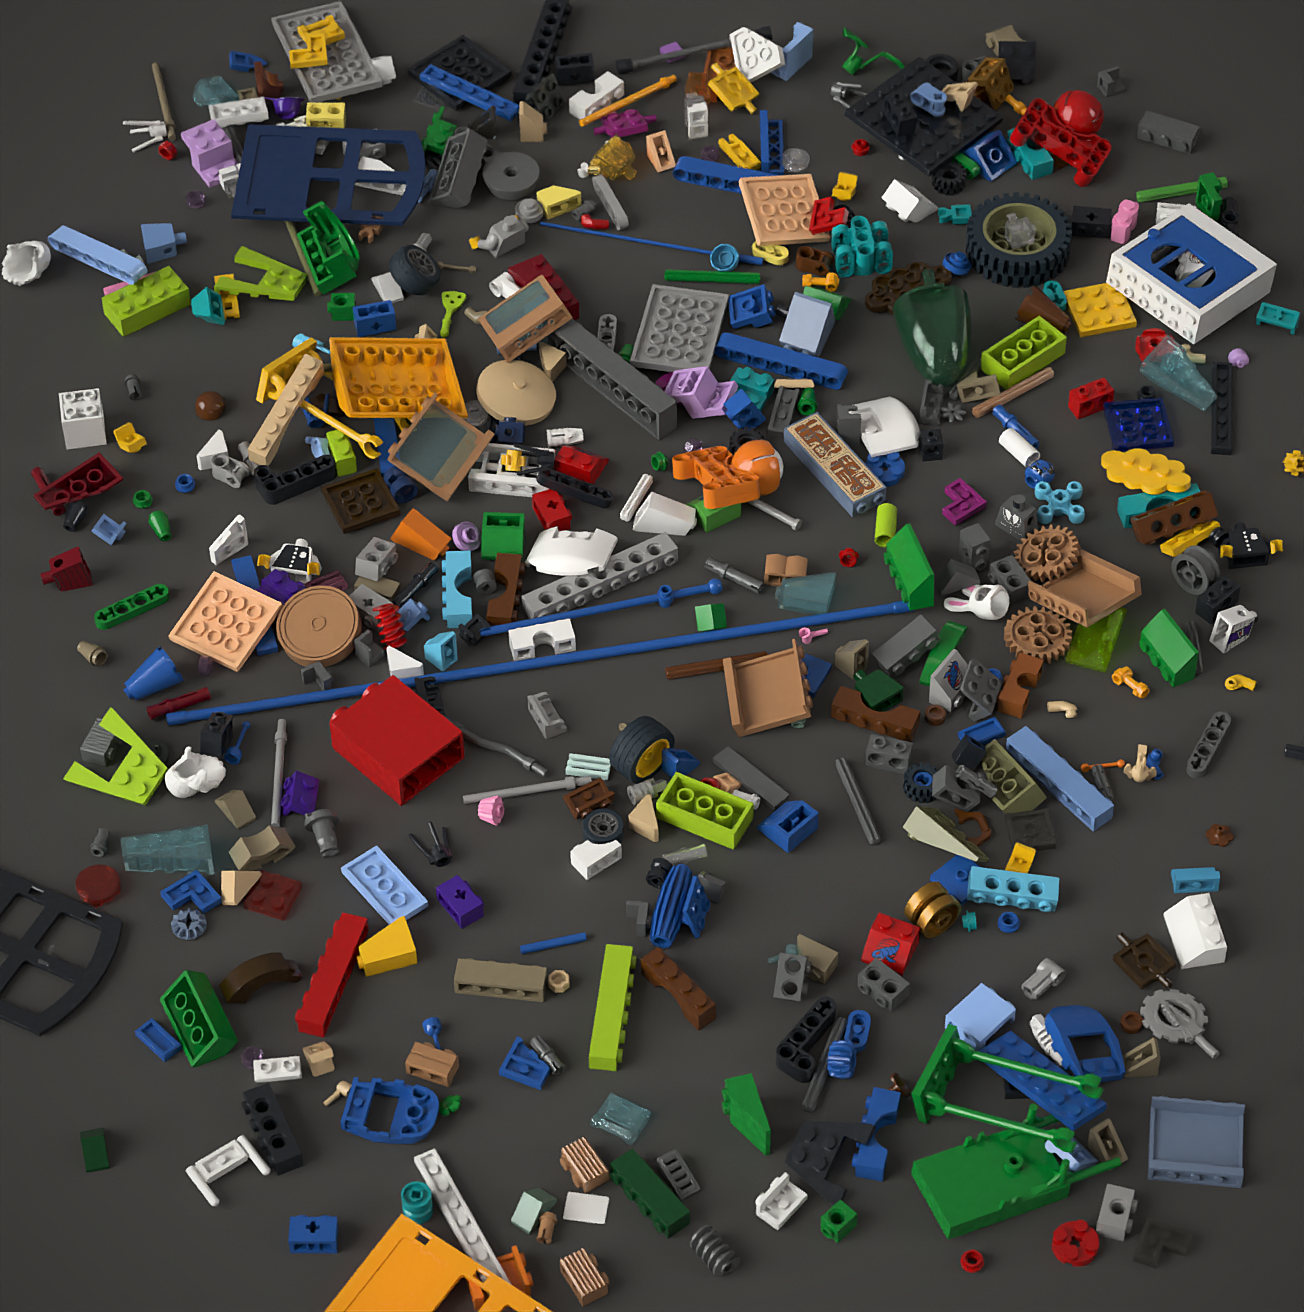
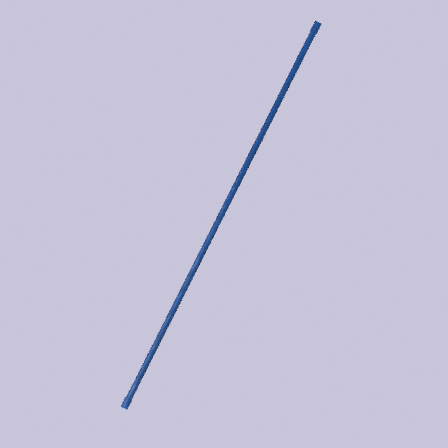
(893, 608)

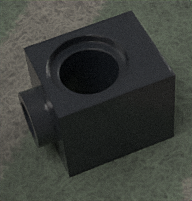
(931, 445)

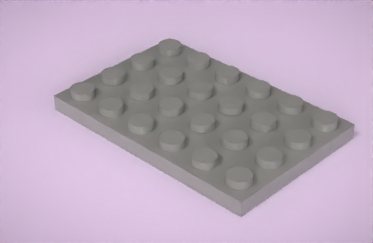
(679, 329)

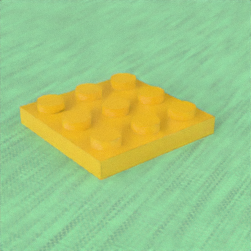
(1099, 310)

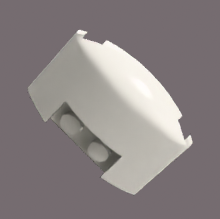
(887, 426)
(570, 551)

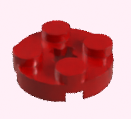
(1145, 341)
(1079, 1231)

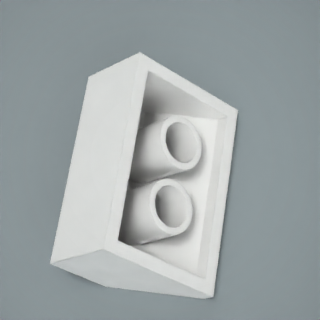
(1196, 932)

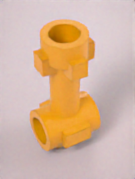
(831, 281)
(1124, 675)

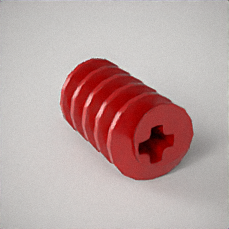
(390, 625)

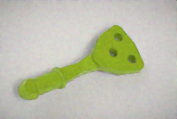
(451, 308)

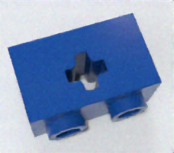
(374, 318)
(313, 1234)

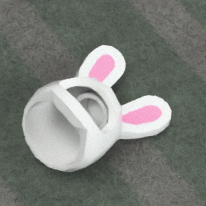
(984, 601)

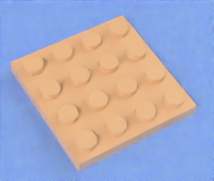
(781, 208)
(225, 621)

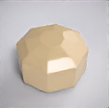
(558, 981)

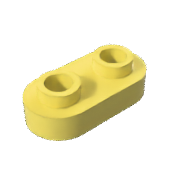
(772, 253)

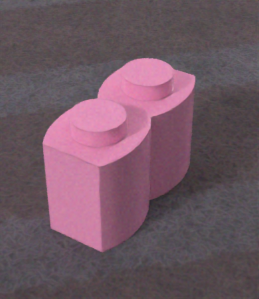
(1124, 221)

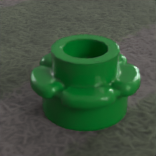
(659, 461)
(142, 499)

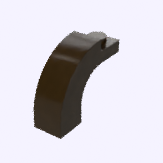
(255, 973)

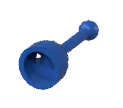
(234, 750)
(432, 1027)

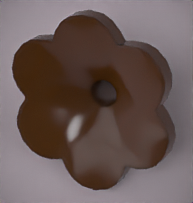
(1219, 835)
(899, 1085)

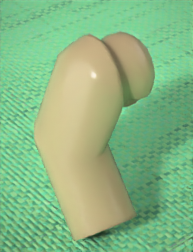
(1058, 706)

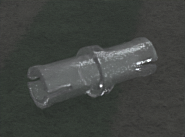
(686, 855)

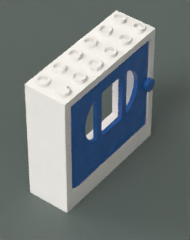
(1194, 313)

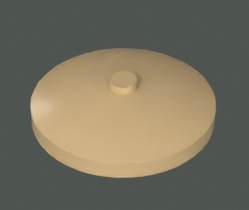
(516, 391)

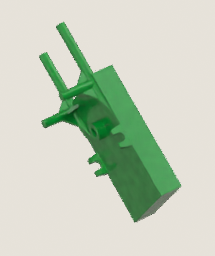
(996, 1178)

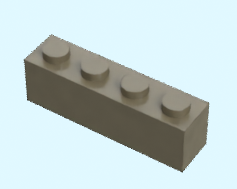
(500, 980)

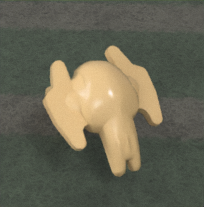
(1140, 771)

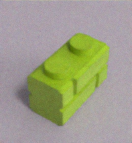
(342, 451)

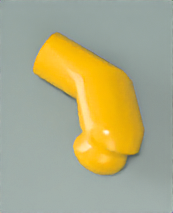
(1238, 681)

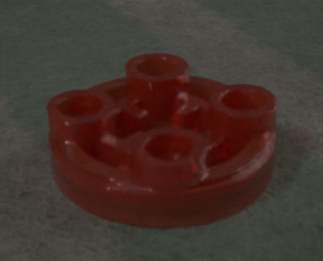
(98, 884)

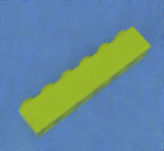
(611, 1007)

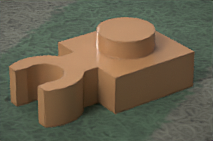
(368, 230)

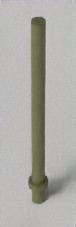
(292, 230)

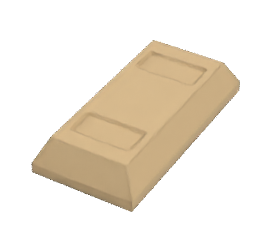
(794, 383)

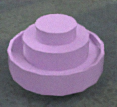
(466, 536)

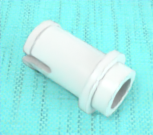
(752, 798)

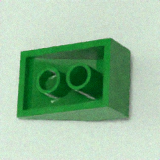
(746, 1110)

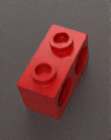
(1090, 398)

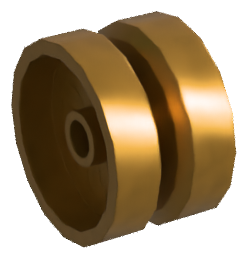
(932, 909)

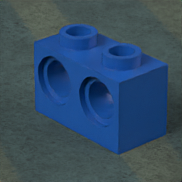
(743, 411)

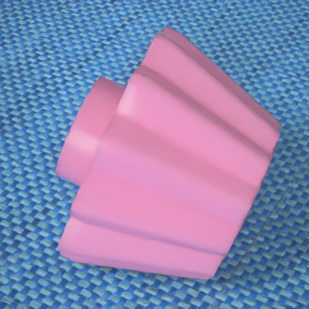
(491, 810)

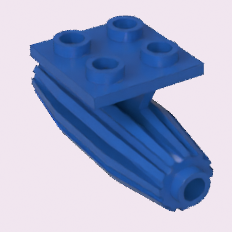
(678, 902)

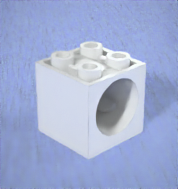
(82, 418)

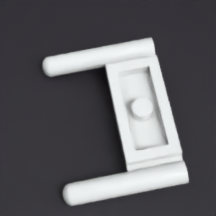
(223, 1161)

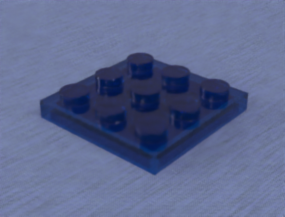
(1138, 424)

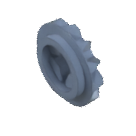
(195, 929)

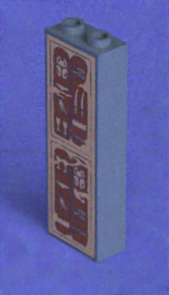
(835, 464)

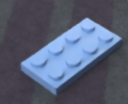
(384, 886)

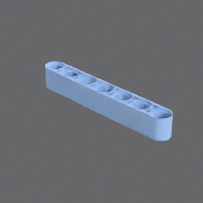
(97, 255)

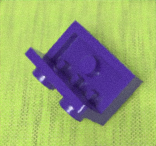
(300, 793)

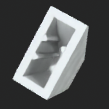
(663, 515)

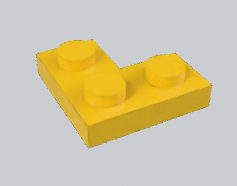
(313, 55)

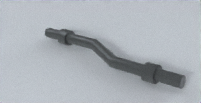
(528, 762)

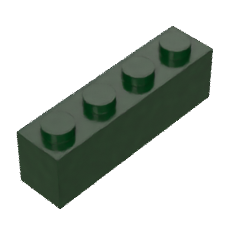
(649, 1193)

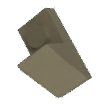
(978, 388)

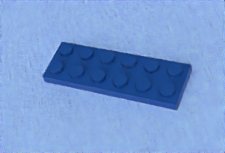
(1058, 1099)

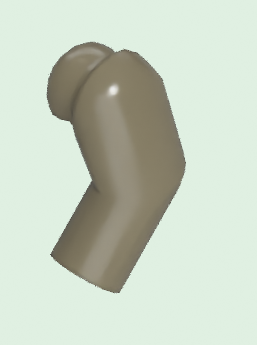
(473, 315)

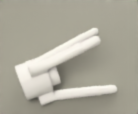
(156, 128)

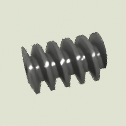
(713, 1252)

